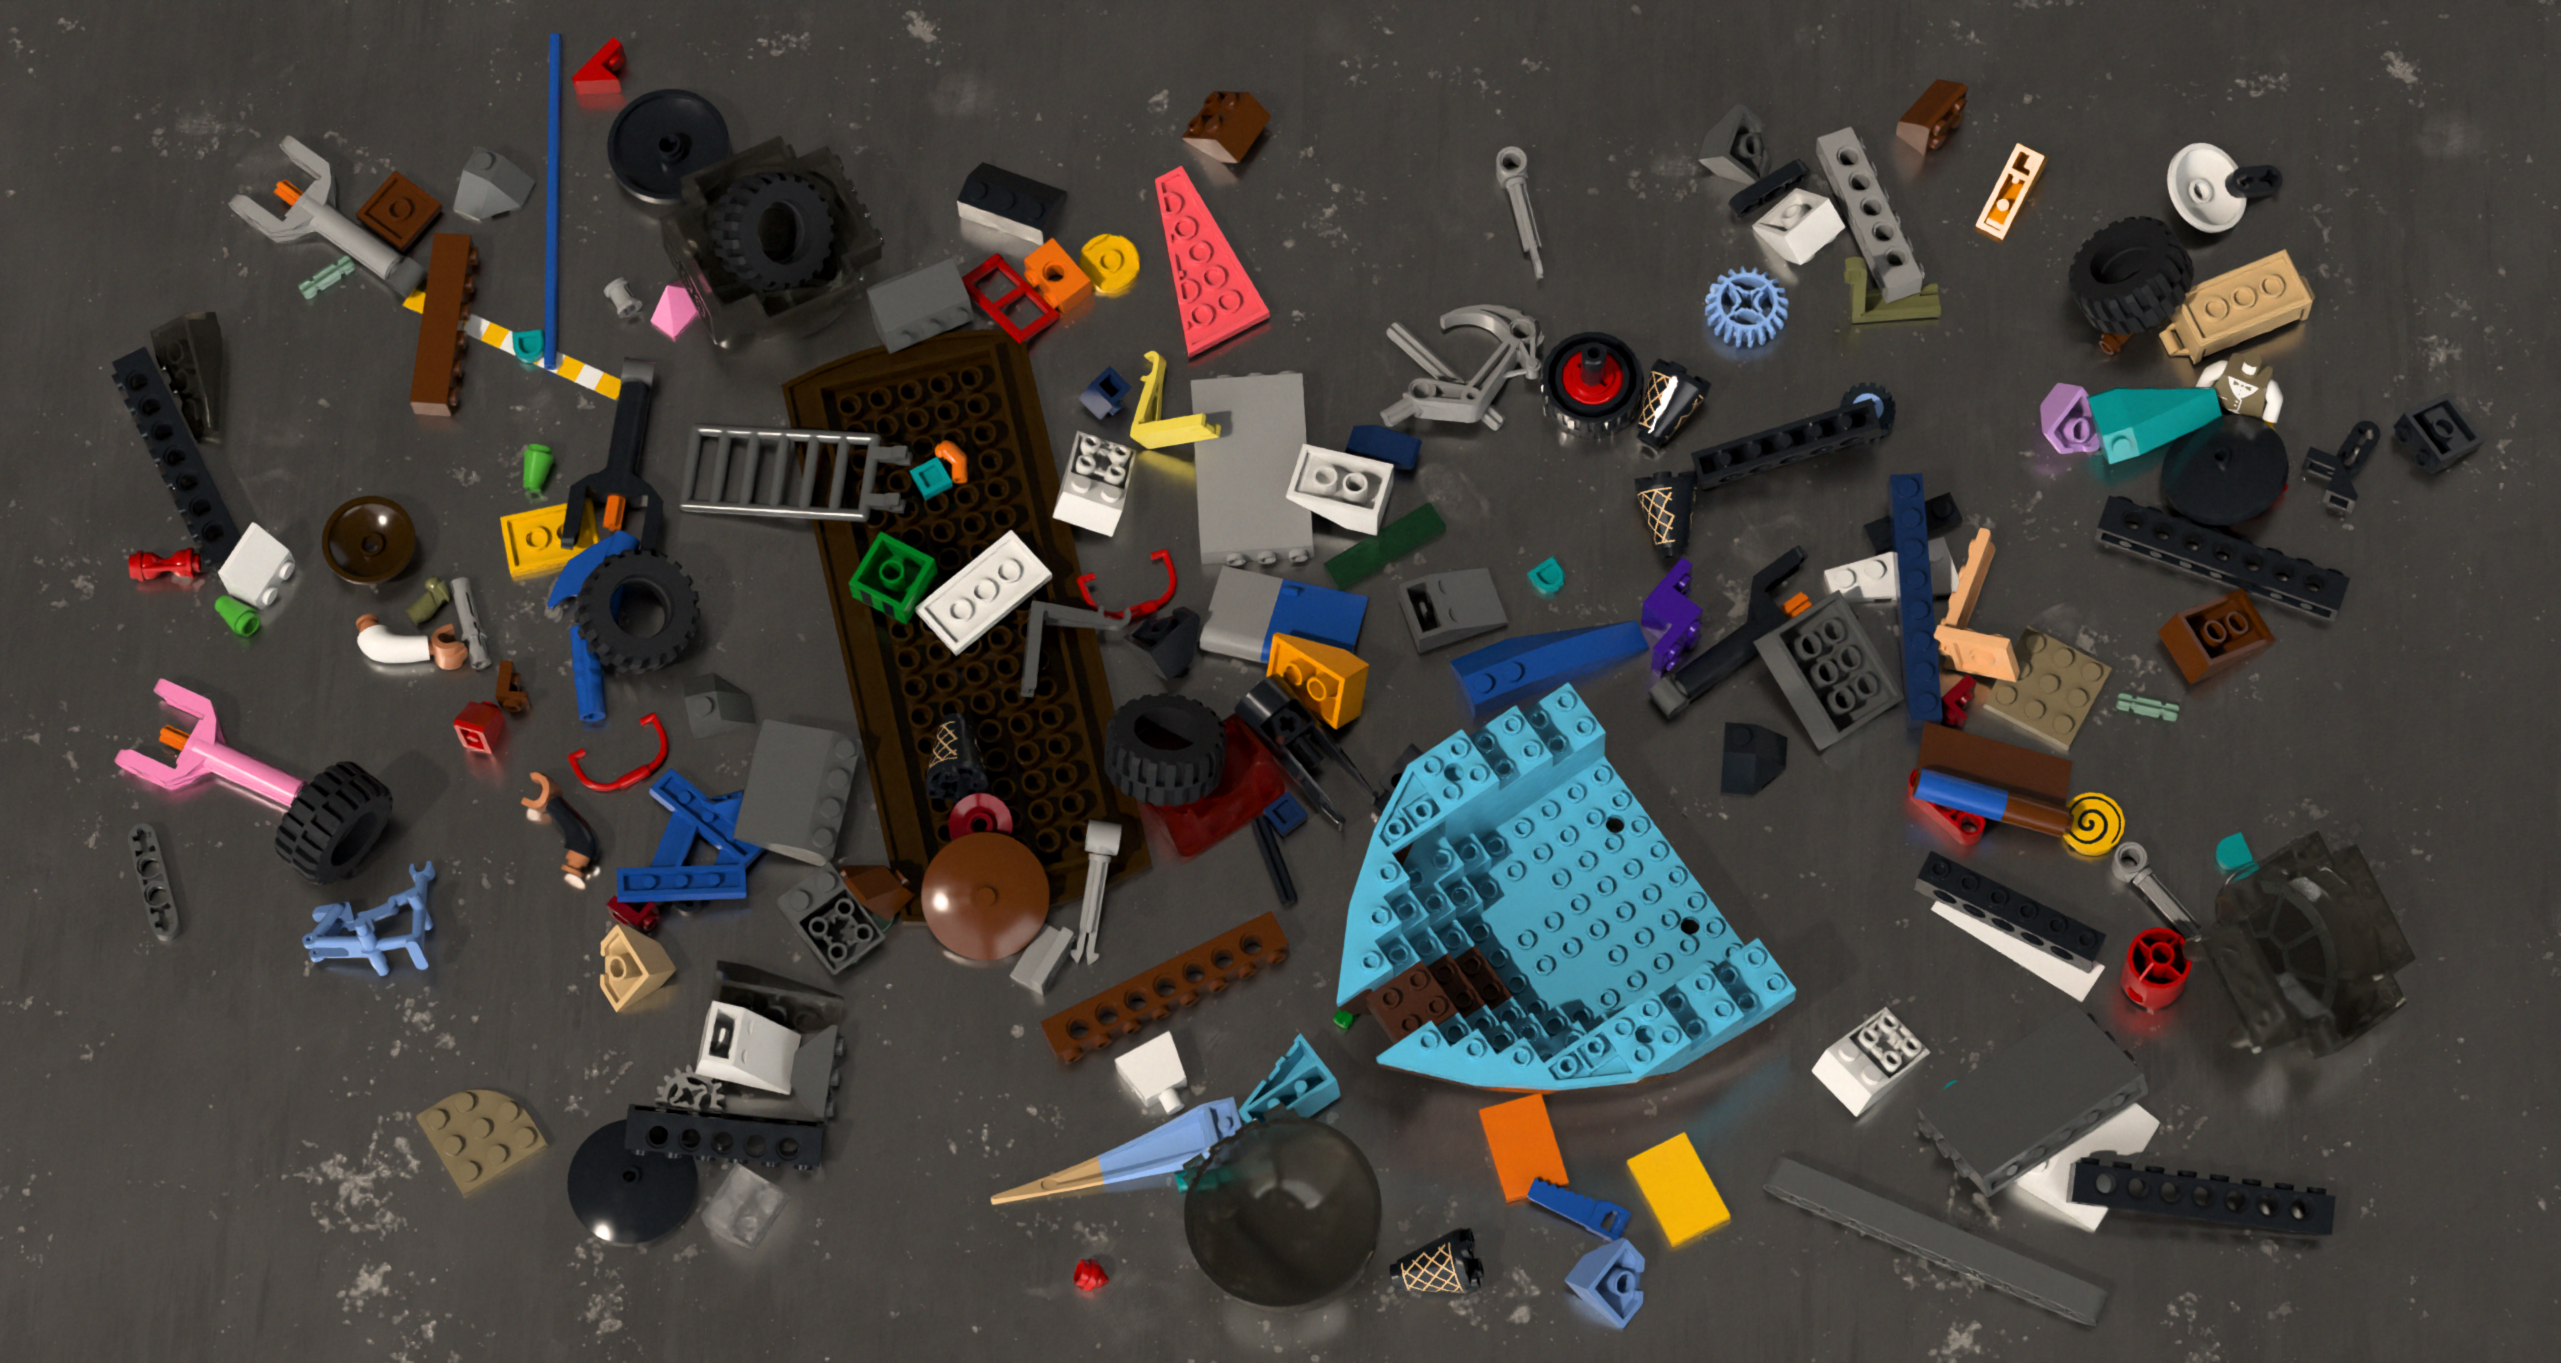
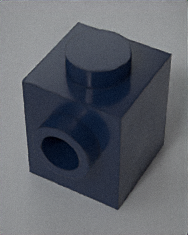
(1105, 394)

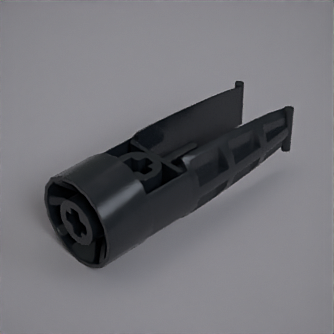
(1268, 708)

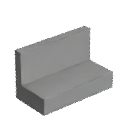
(1044, 958)

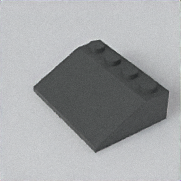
(1829, 670)
(797, 790)

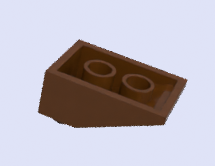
(2215, 635)

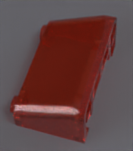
(1247, 788)

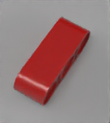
(1950, 820)

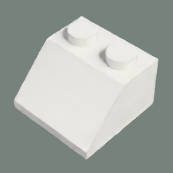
(1800, 225)
(256, 568)

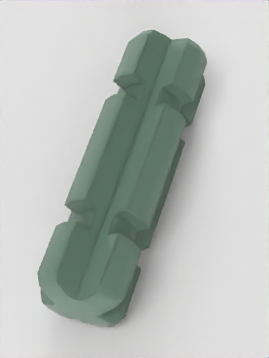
(326, 276)
(2147, 706)

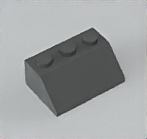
(919, 304)

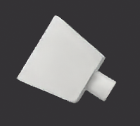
(1155, 1073)

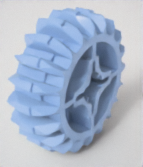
(1760, 289)

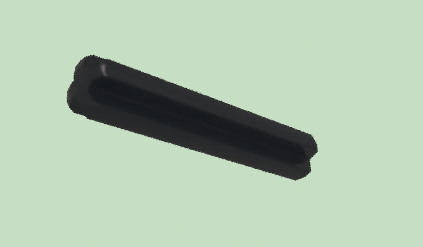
(1274, 860)

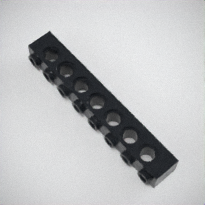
(139, 369)
(2229, 572)
(2315, 1221)

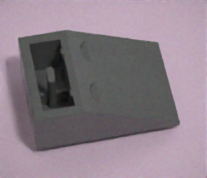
(1450, 606)
(830, 918)

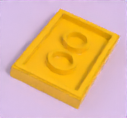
(535, 538)
(1678, 1189)

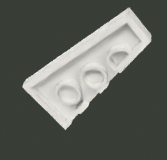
(1875, 576)

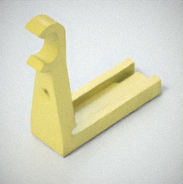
(1147, 424)

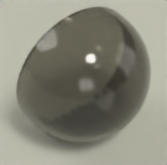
(1283, 1213)

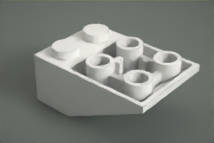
(1095, 484)
(746, 1049)
(1869, 1061)

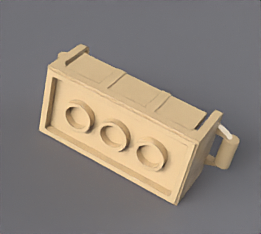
(2239, 306)

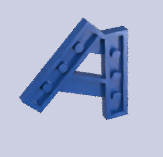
(667, 876)

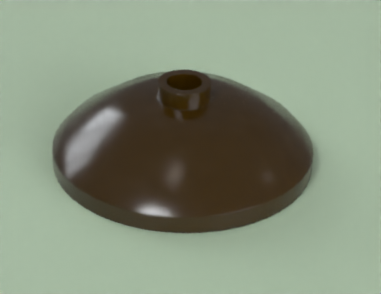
(367, 523)

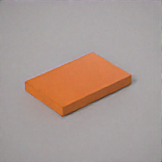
(1523, 1145)

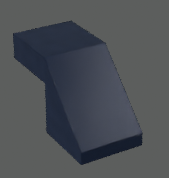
(1384, 446)

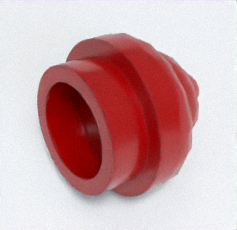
(1089, 1275)

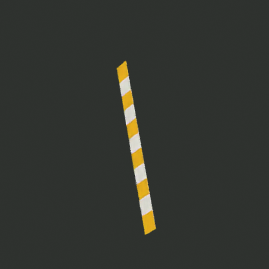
(502, 339)

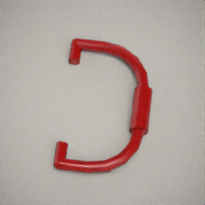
(1139, 609)
(633, 776)

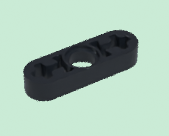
(1769, 188)

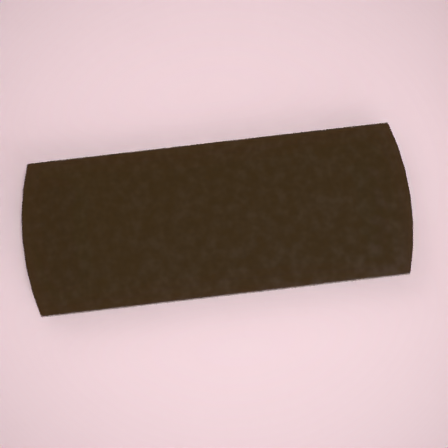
(902, 678)

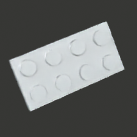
(983, 592)

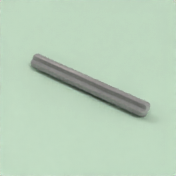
(1436, 367)

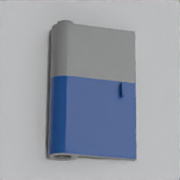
(1255, 606)

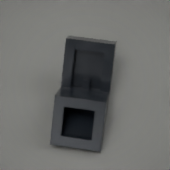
(2340, 490)

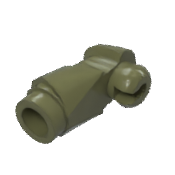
(428, 604)

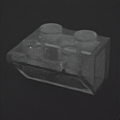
(744, 1208)

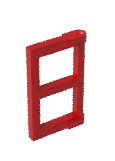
(994, 309)

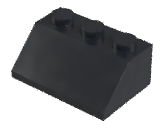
(1010, 203)

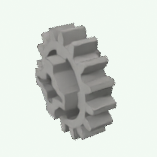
(701, 1094)

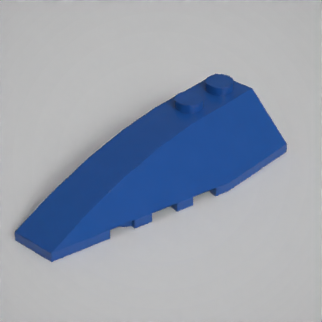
(1541, 661)

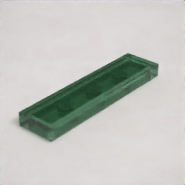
(1385, 547)

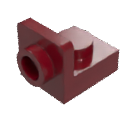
(1958, 696)
(629, 914)

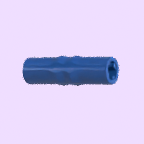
(587, 679)

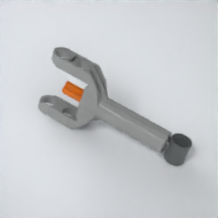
(317, 212)

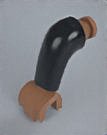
(579, 835)

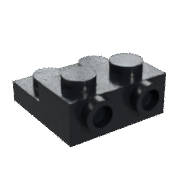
(2437, 433)

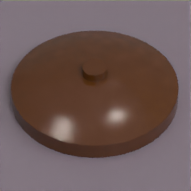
(985, 896)

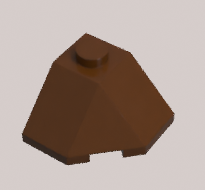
(878, 888)

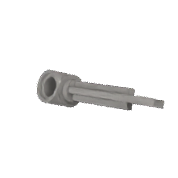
(1516, 185)
(1102, 840)
(2144, 878)

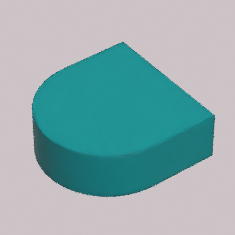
(529, 345)
(1547, 576)
(2233, 852)

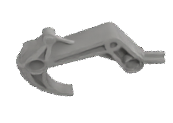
(1469, 399)

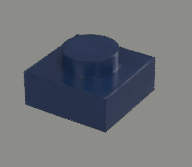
(1285, 814)

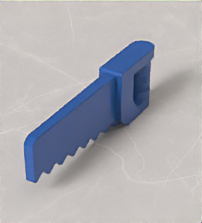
(1580, 1209)

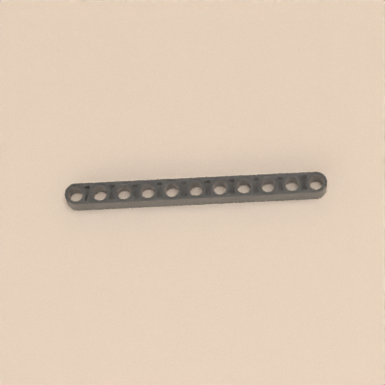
(1936, 1240)

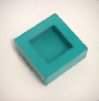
(931, 478)

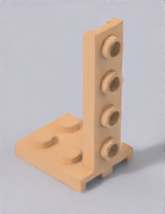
(1962, 646)

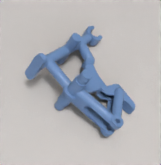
(334, 917)

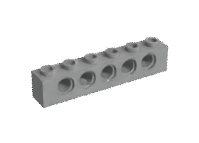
(1893, 281)

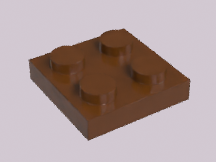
(399, 211)

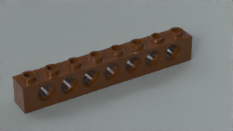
(1174, 972)

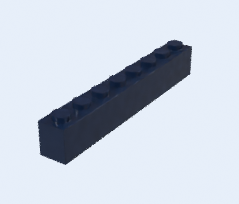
(1914, 600)

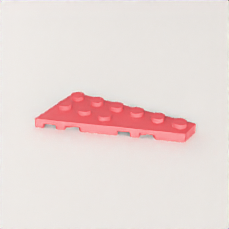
(1208, 278)

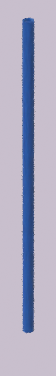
(552, 215)

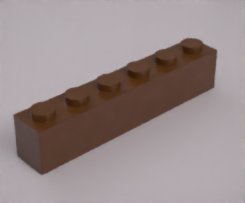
(443, 324)

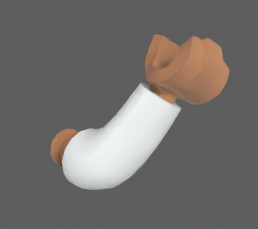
(386, 647)

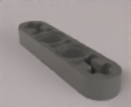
(158, 880)

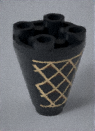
(1669, 401)
(1668, 509)
(955, 762)
(1440, 1266)

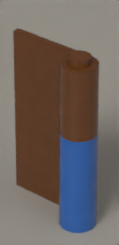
(1993, 780)

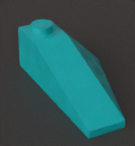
(2144, 419)

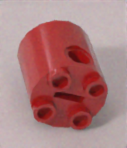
(2155, 968)

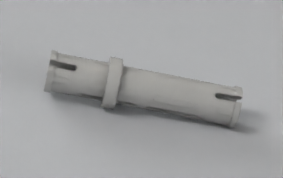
(473, 634)

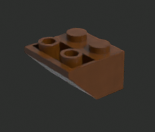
(1933, 115)
(1227, 125)

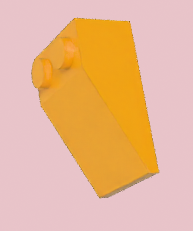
(1322, 676)

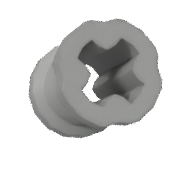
(623, 297)

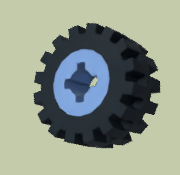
(1882, 402)

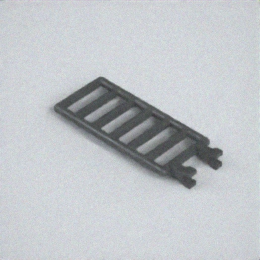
(875, 453)

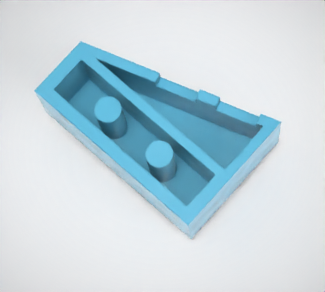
(1297, 1082)

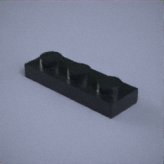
(1940, 515)

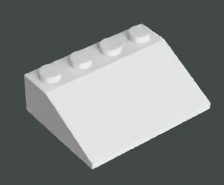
(2117, 1139)

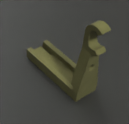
(1870, 306)

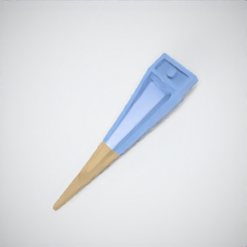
(1148, 1155)

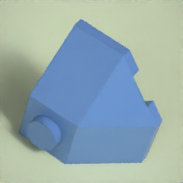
(1610, 1280)

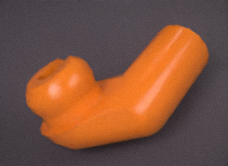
(958, 459)

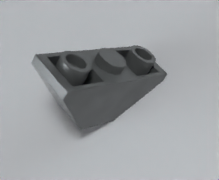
(816, 1072)

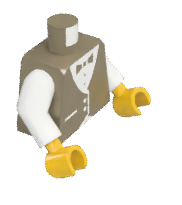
(2245, 387)

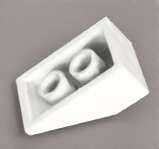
(1342, 487)

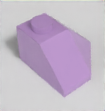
(2068, 420)

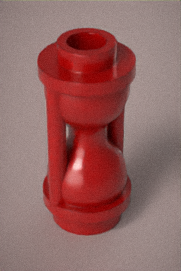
(150, 565)

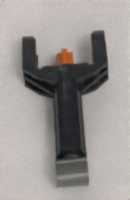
(619, 482)
(1737, 647)

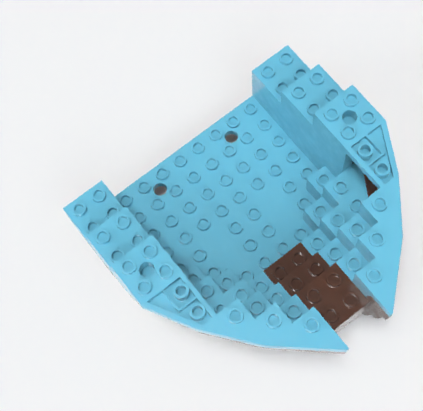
(1527, 938)

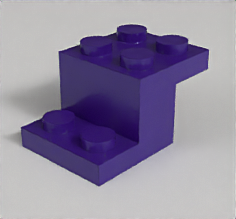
(1672, 618)

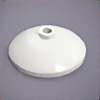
(2199, 189)

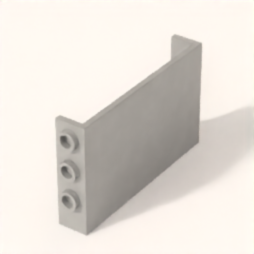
(1250, 468)

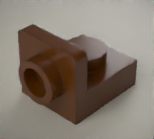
(507, 688)

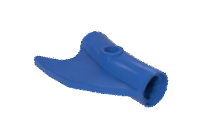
(584, 563)

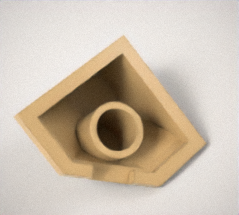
(632, 966)

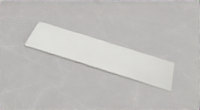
(2060, 974)

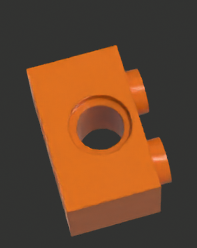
(1053, 260)

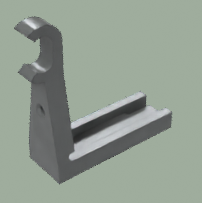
(1058, 616)

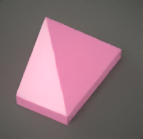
(674, 310)

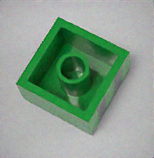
(893, 577)

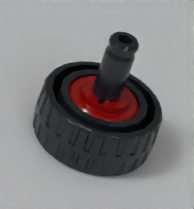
(1592, 385)

